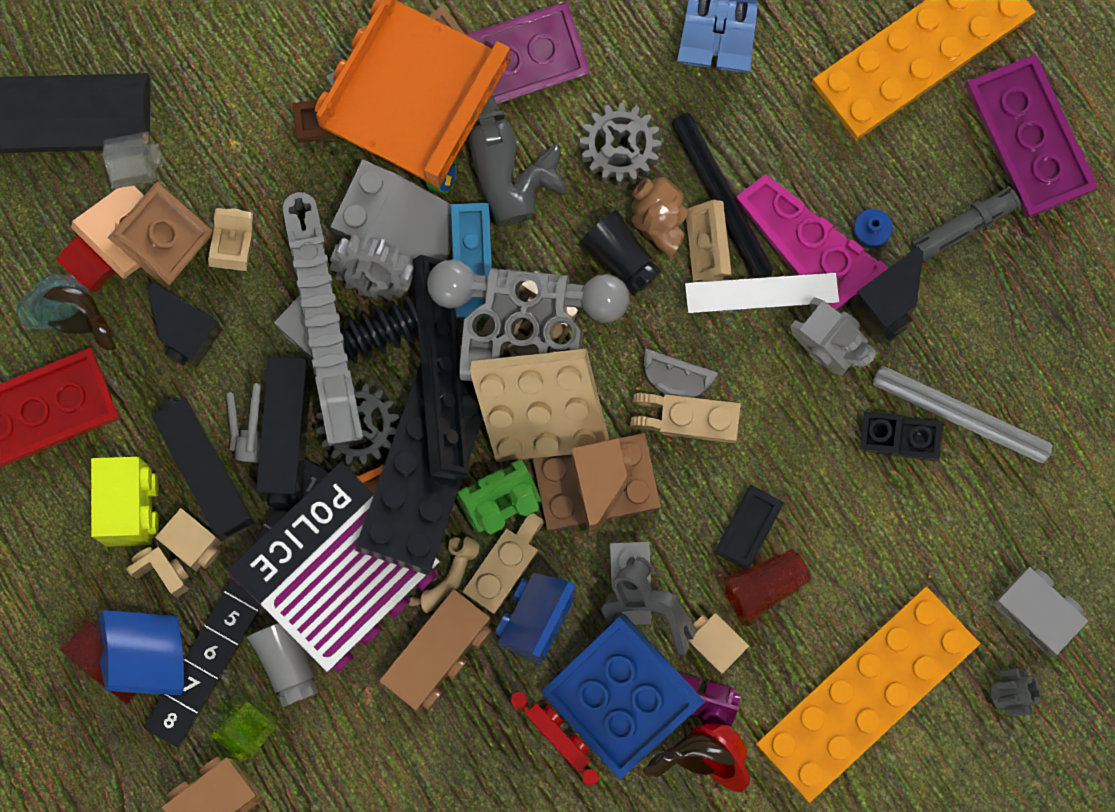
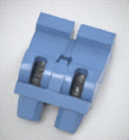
(732, 48)

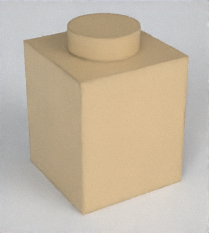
(189, 540)
(716, 643)

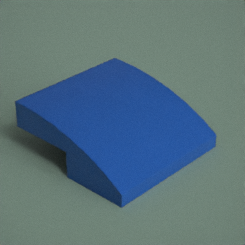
(141, 653)

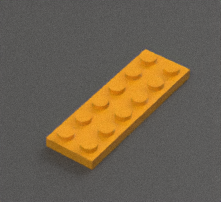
(914, 57)
(867, 694)

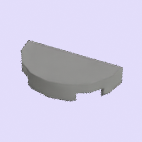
(676, 376)

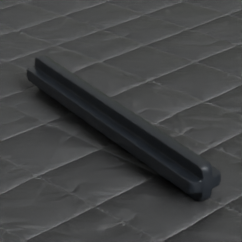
(719, 190)

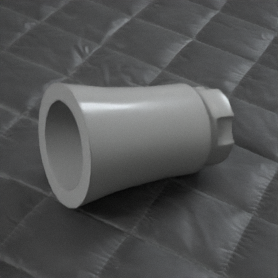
(284, 664)

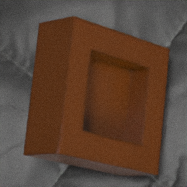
(307, 124)

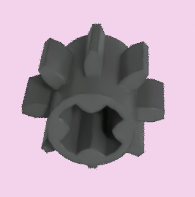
(1016, 692)

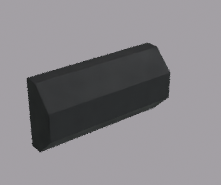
(71, 111)

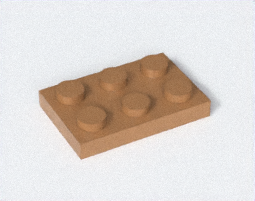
(561, 496)

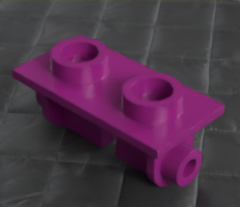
(720, 702)

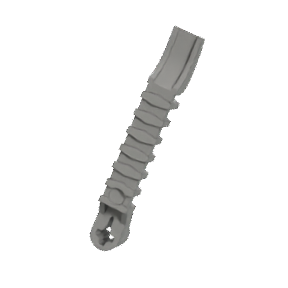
(322, 321)

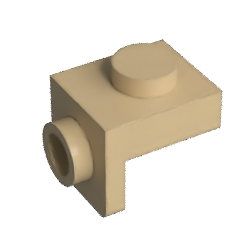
(231, 239)
(170, 572)

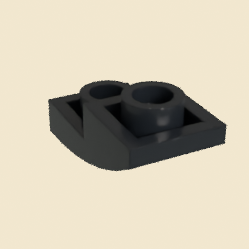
(902, 436)

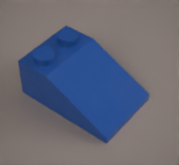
(537, 617)

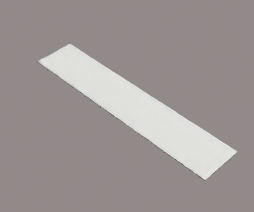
(761, 292)

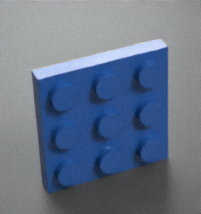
(622, 696)

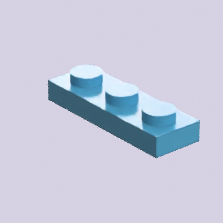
(471, 245)

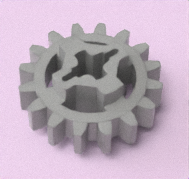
(609, 132)
(371, 267)

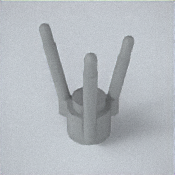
(248, 444)

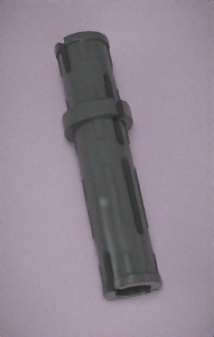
(972, 220)

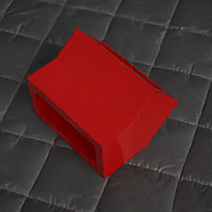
(85, 264)

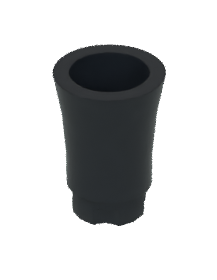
(620, 252)

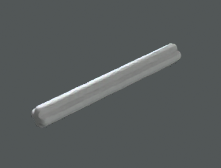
(962, 414)

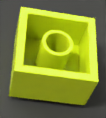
(123, 501)

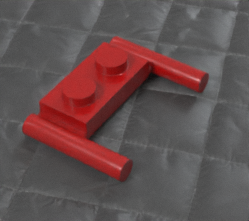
(548, 723)

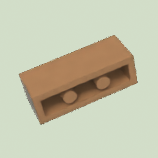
(437, 652)

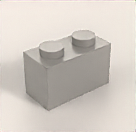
(1041, 611)

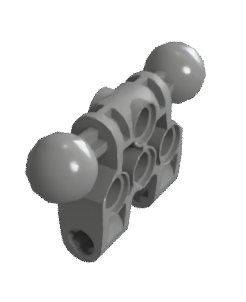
(454, 284)

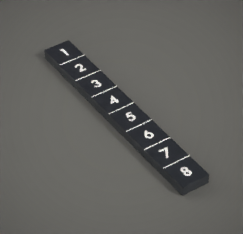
(216, 643)

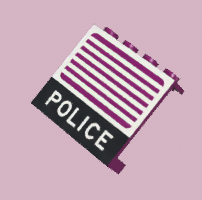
(317, 581)

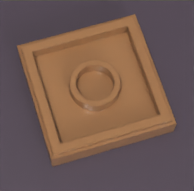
(161, 235)

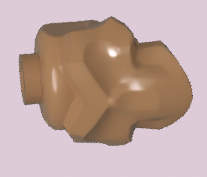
(659, 213)

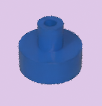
(868, 235)

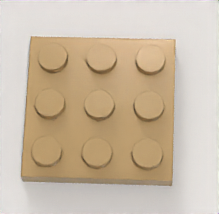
(539, 404)

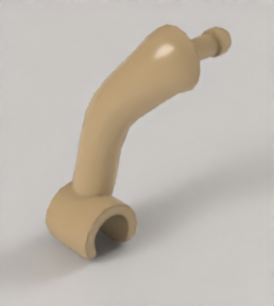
(463, 551)

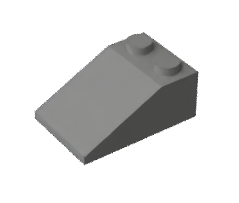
(394, 211)

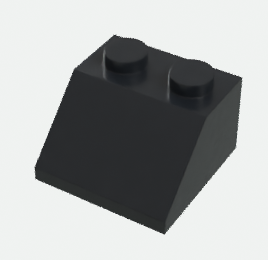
(889, 299)

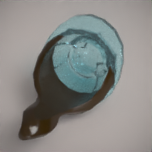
(64, 305)

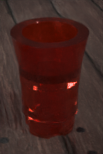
(765, 585)

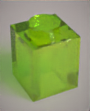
(243, 731)

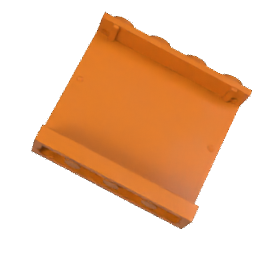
(411, 90)

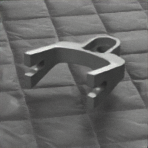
(635, 593)

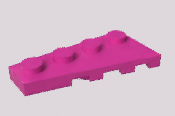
(807, 241)

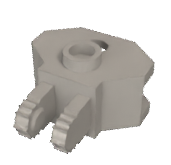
(833, 338)

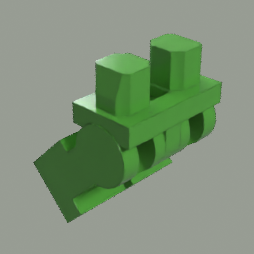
(498, 498)

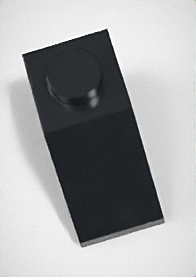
(182, 327)

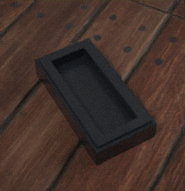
(749, 527)

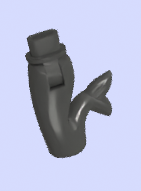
(494, 160)

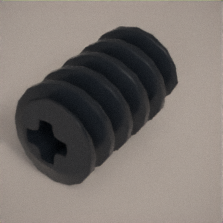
(381, 328)

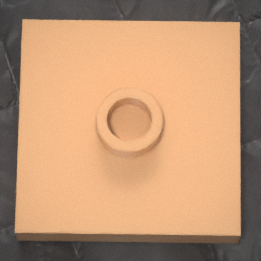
(101, 220)

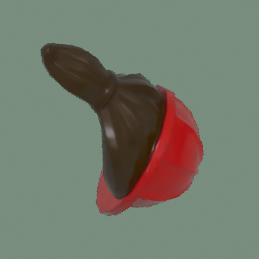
(707, 751)

